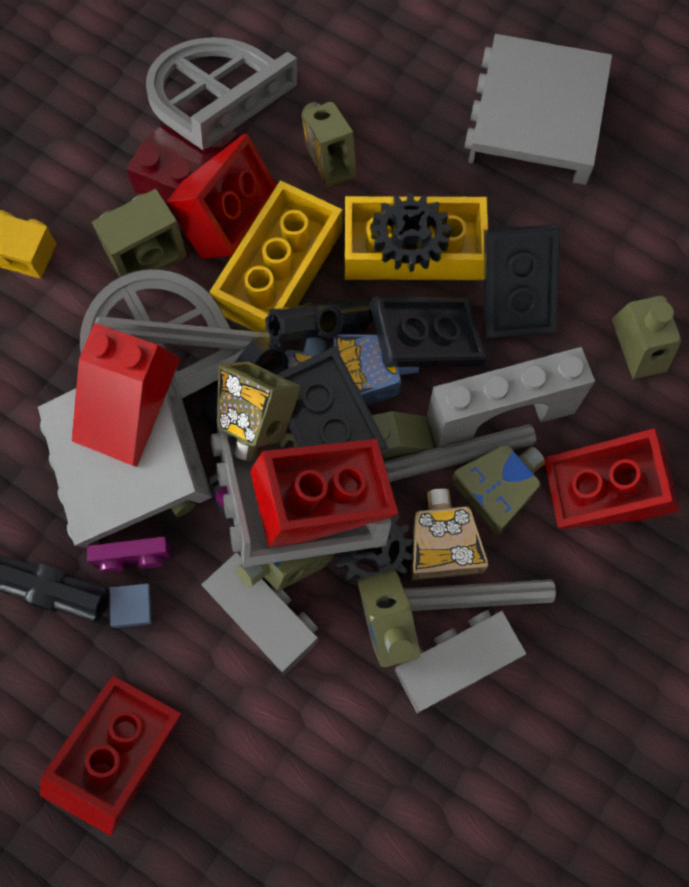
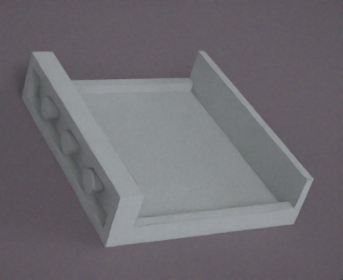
(540, 104)
(110, 494)
(248, 532)

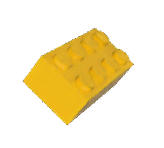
(277, 256)
(460, 262)

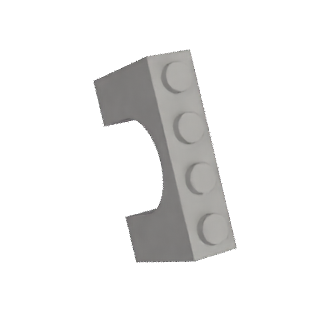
(551, 383)

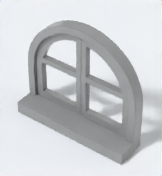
(233, 105)
(194, 376)

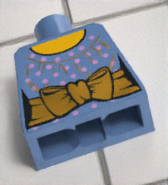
(367, 368)

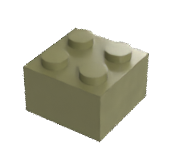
(140, 235)

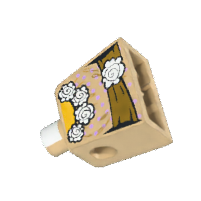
(445, 540)

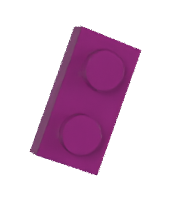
(114, 556)

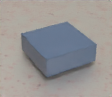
(130, 605)

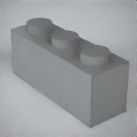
(263, 615)
(459, 660)

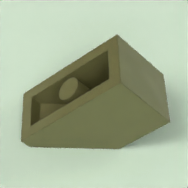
(403, 433)

